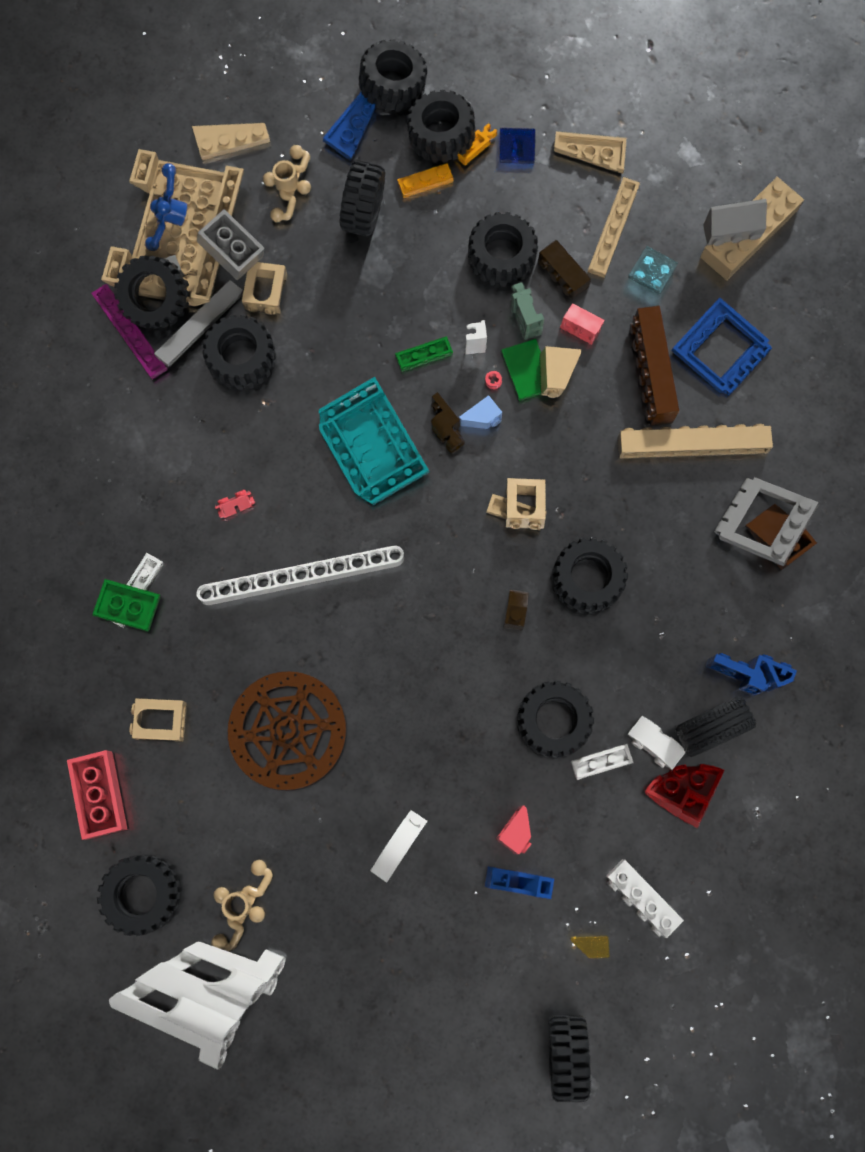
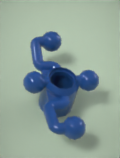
(166, 209)

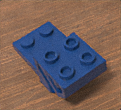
(757, 675)

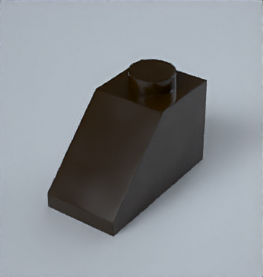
(516, 610)

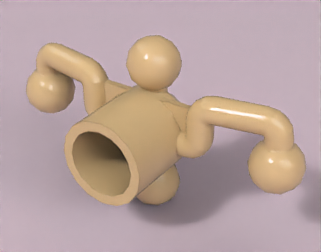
(288, 186)
(248, 894)

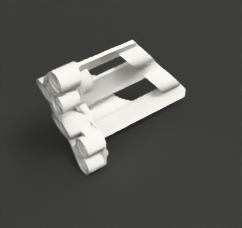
(205, 1010)

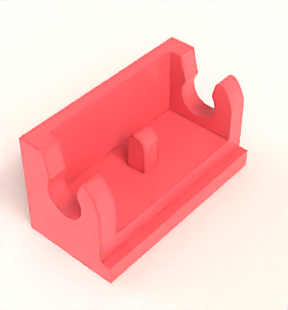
(582, 323)

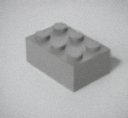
(230, 244)

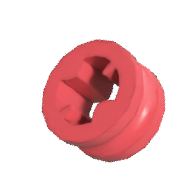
(493, 374)

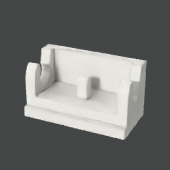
(476, 342)

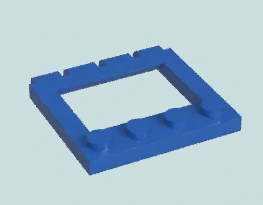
(704, 328)

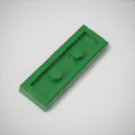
(424, 353)

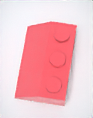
(516, 832)

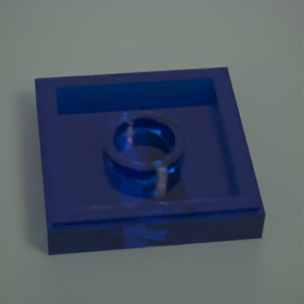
(517, 146)

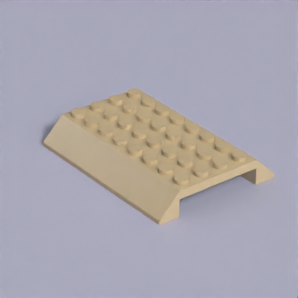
(206, 195)

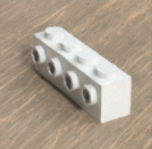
(644, 899)

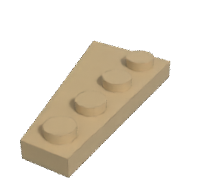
(594, 149)

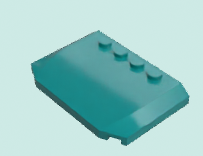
(370, 443)

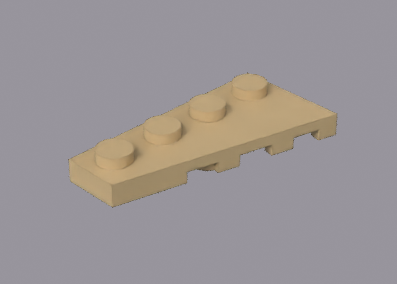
(225, 139)

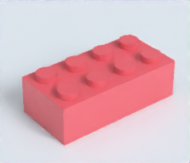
(97, 795)

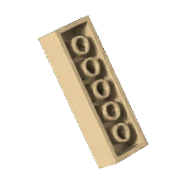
(781, 206)

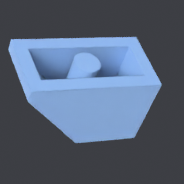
(482, 415)

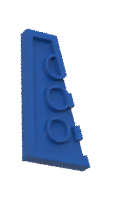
(350, 127)

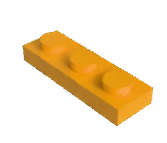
(425, 180)

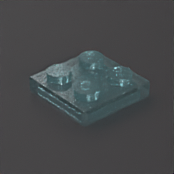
(653, 270)

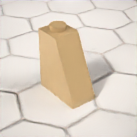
(556, 369)

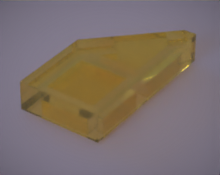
(593, 946)

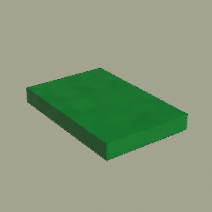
(524, 368)
(126, 605)

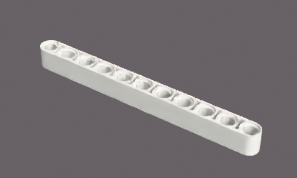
(291, 573)

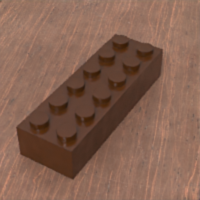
(654, 366)

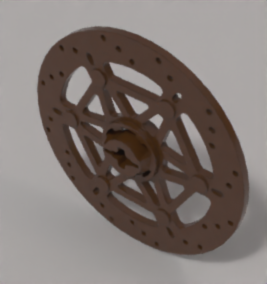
(251, 696)

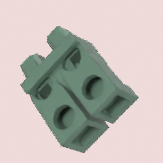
(525, 314)

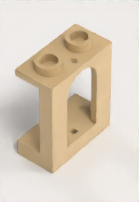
(264, 270)
(528, 487)
(177, 731)

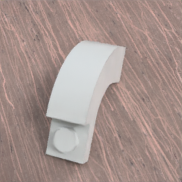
(398, 846)

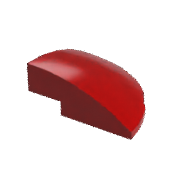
(686, 791)

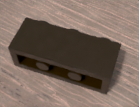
(564, 269)

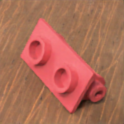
(227, 505)

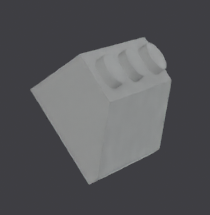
(735, 222)

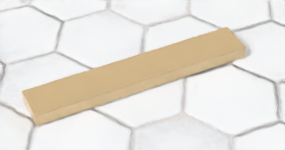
(613, 227)

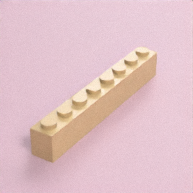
(694, 441)

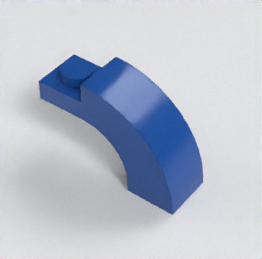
(519, 882)

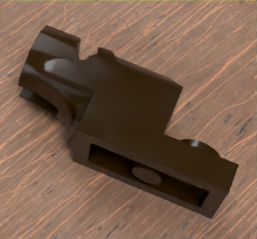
(446, 424)

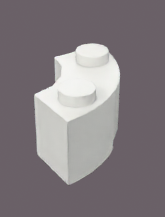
(651, 738)

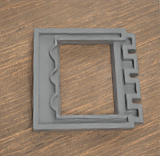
(788, 535)

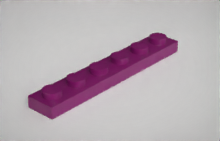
(129, 332)

